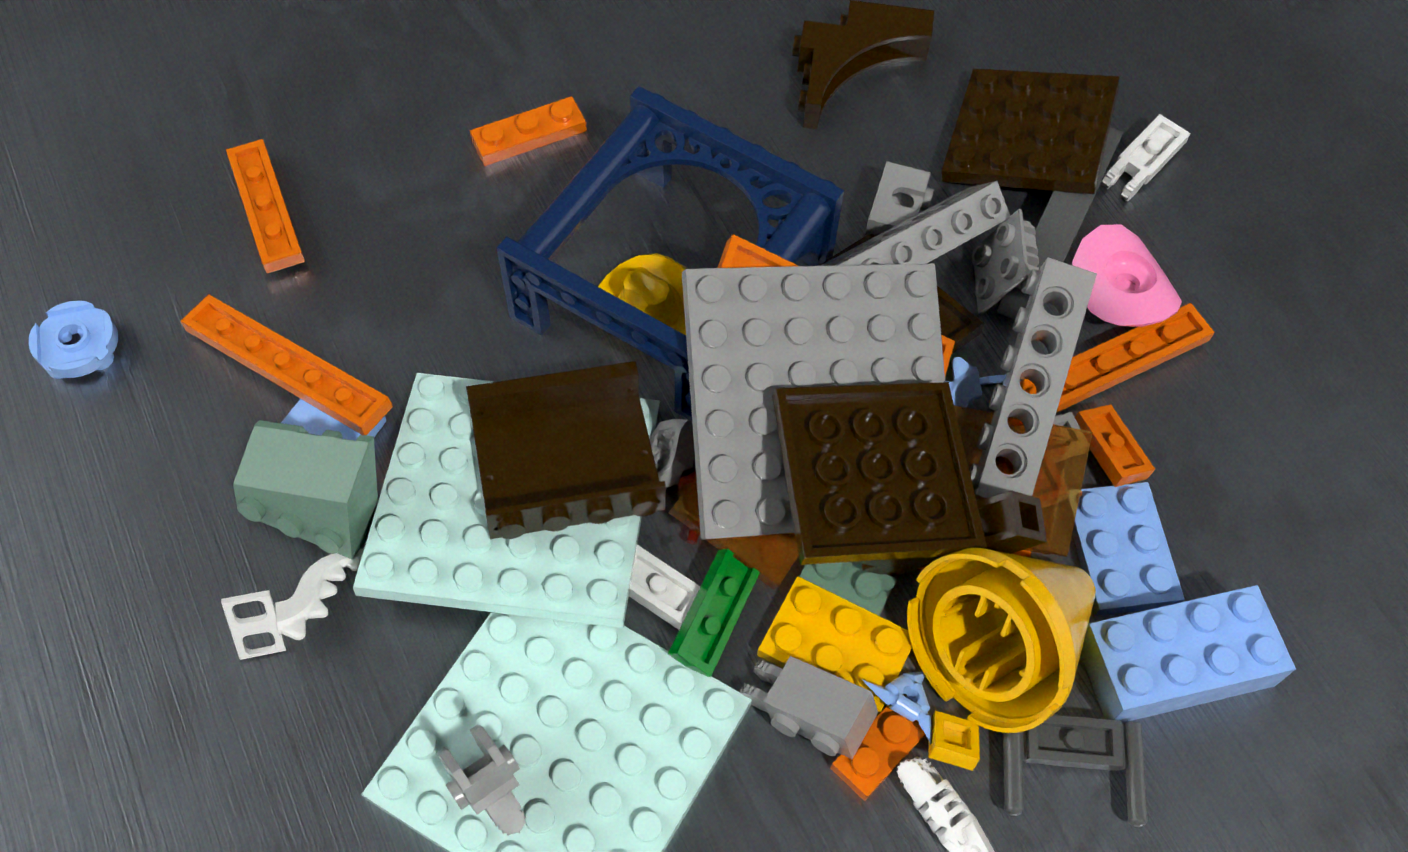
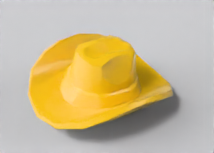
(652, 286)

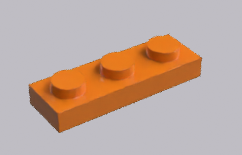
(528, 131)

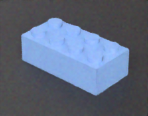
(1184, 655)

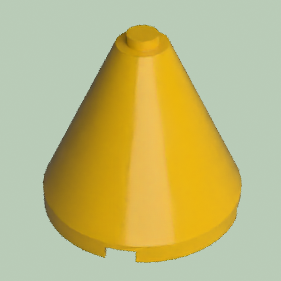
(1000, 634)

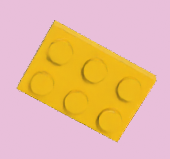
(836, 638)

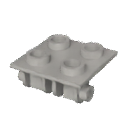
(1004, 260)

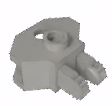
(487, 783)

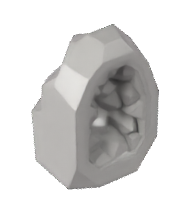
(673, 449)

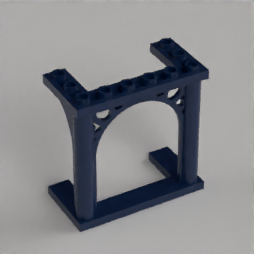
(645, 147)

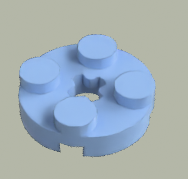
(89, 354)

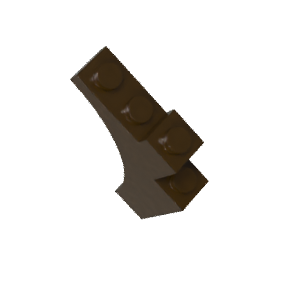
(863, 40)
(1009, 525)

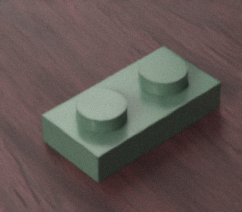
(852, 583)

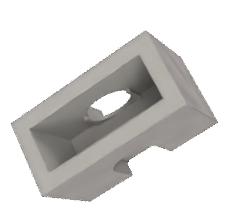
(899, 197)

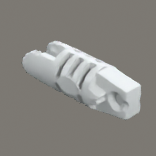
(942, 807)

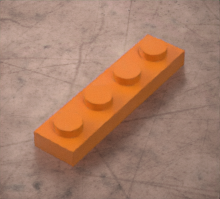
(265, 206)

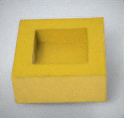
(954, 741)

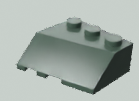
(309, 485)

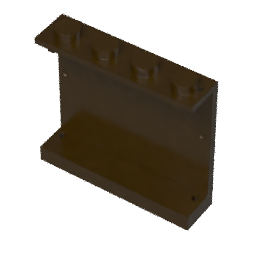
(563, 450)

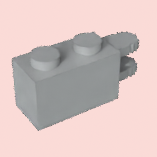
(814, 705)

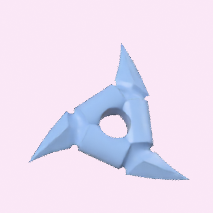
(911, 708)

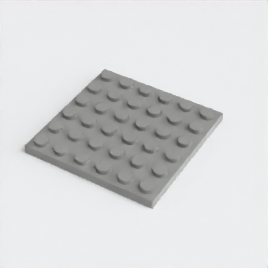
(789, 331)

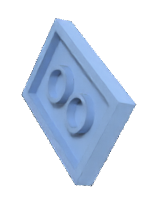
(1125, 550)

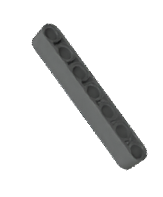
(1060, 226)

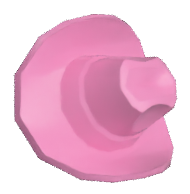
(1128, 281)

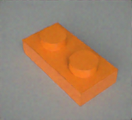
(1114, 446)
(880, 752)

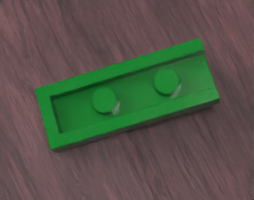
(713, 613)

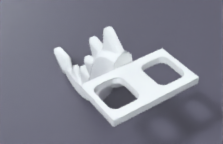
(292, 613)

